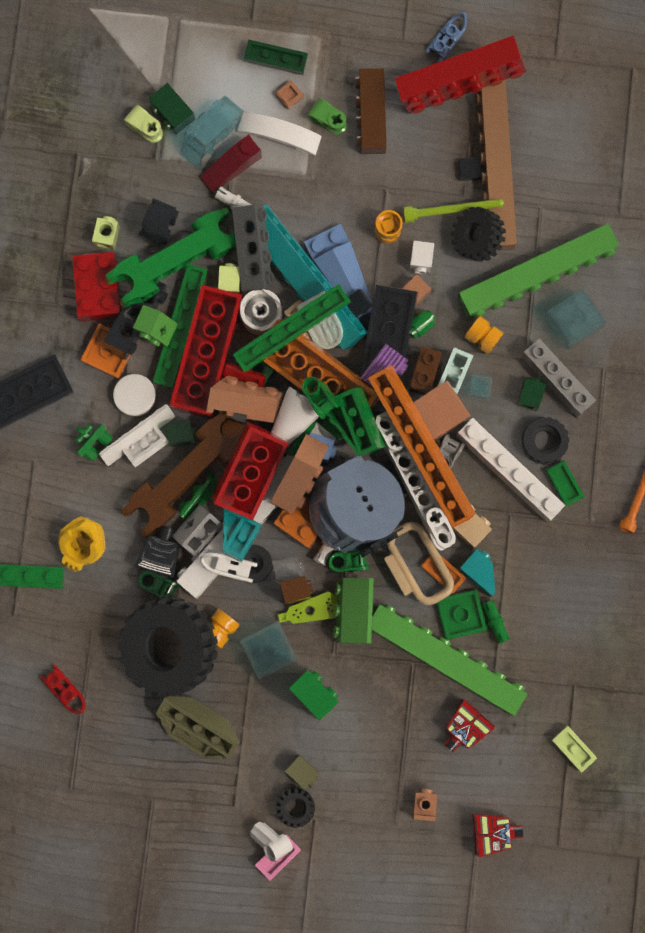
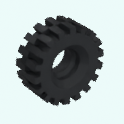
(490, 234)

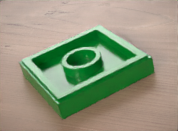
(461, 615)

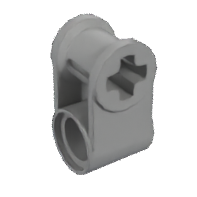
(451, 449)

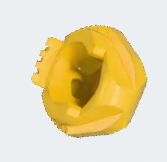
(81, 543)

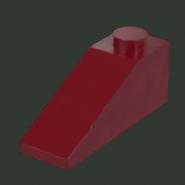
(232, 163)

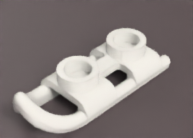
(223, 565)

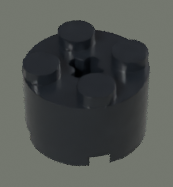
(157, 222)

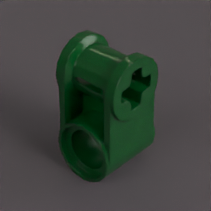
(160, 585)

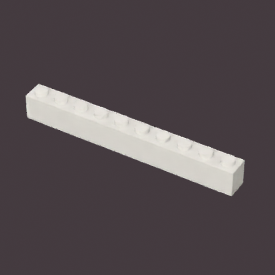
(196, 577)

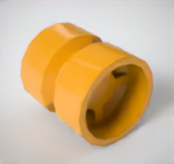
(388, 226)
(484, 335)
(223, 626)

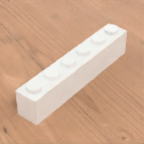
(510, 470)

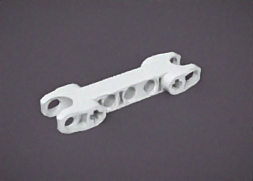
(425, 512)

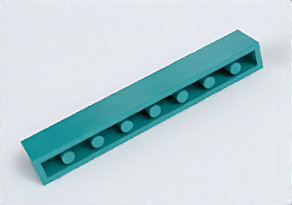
(305, 276)

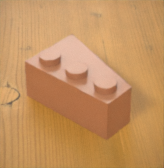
(300, 474)

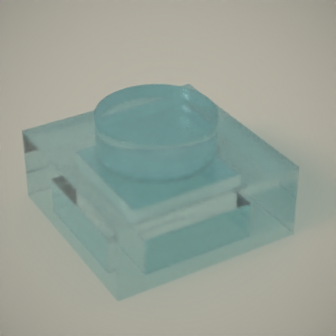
(480, 386)

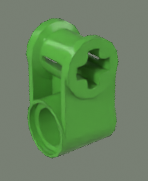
(325, 116)

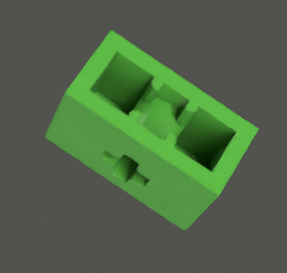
(155, 326)

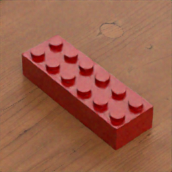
(461, 75)
(206, 350)

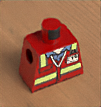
(467, 727)
(494, 834)

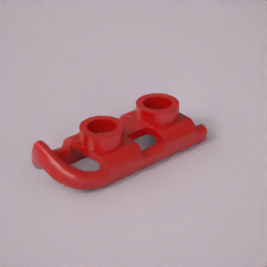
(67, 694)

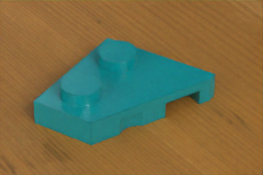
(238, 534)

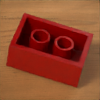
(93, 295)

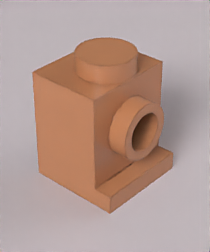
(419, 812)

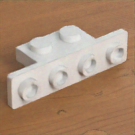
(141, 440)

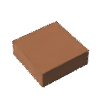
(289, 94)

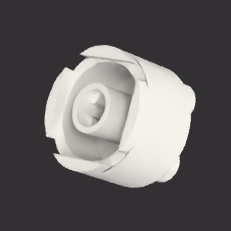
(256, 301)

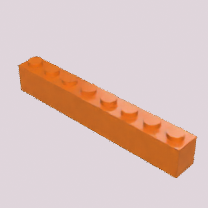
(422, 446)

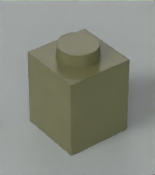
(302, 772)

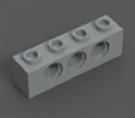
(558, 378)

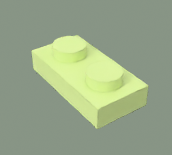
(574, 749)

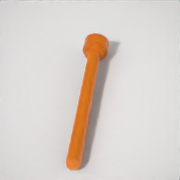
(629, 523)

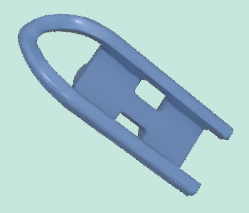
(450, 32)

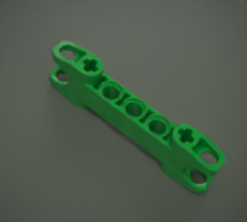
(145, 274)

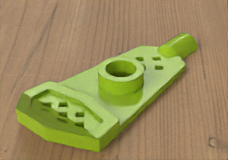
(319, 605)

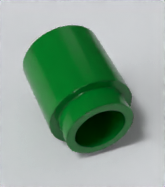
(422, 323)

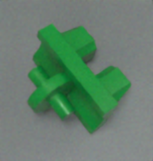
(99, 434)

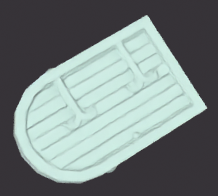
(327, 333)

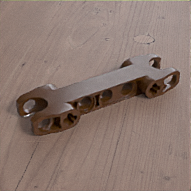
(159, 499)

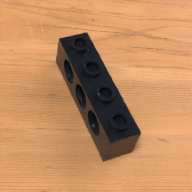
(123, 346)

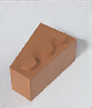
(246, 399)

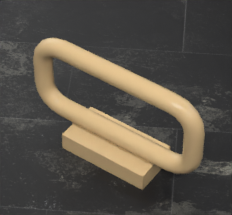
(402, 573)

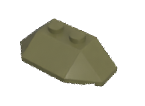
(197, 727)

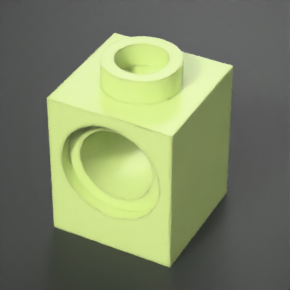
(109, 241)
(229, 278)

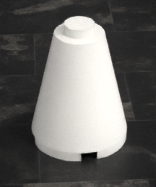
(294, 416)

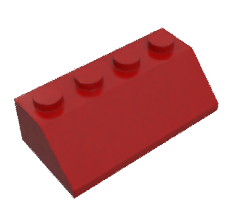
(249, 471)

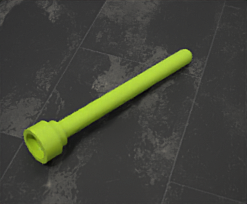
(412, 214)

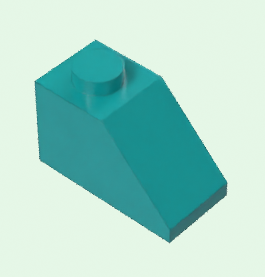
(480, 571)

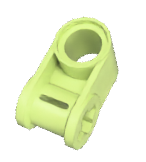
(141, 122)

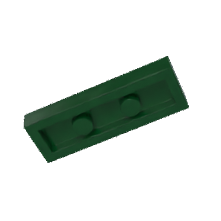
(275, 57)

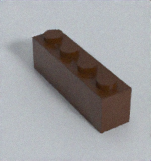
(372, 111)

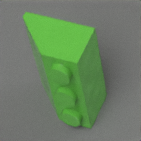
(353, 610)

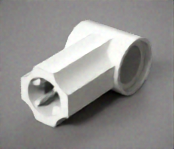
(274, 845)

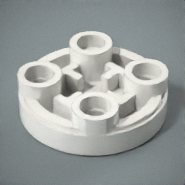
(134, 395)

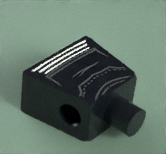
(160, 554)

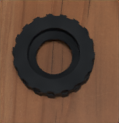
(556, 429)

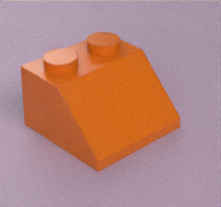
(298, 525)

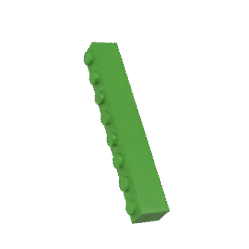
(538, 271)
(447, 660)

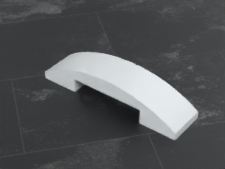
(279, 131)

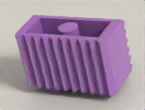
(385, 358)

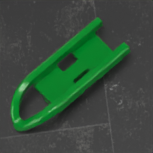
(200, 493)

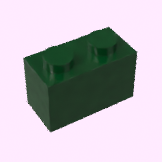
(171, 108)

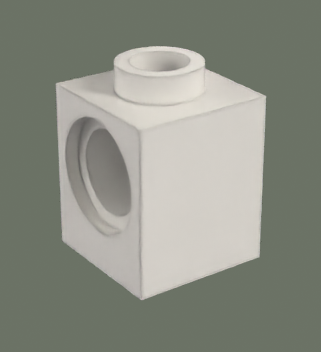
(421, 257)

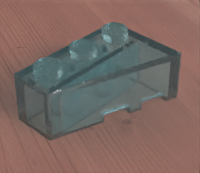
(209, 130)

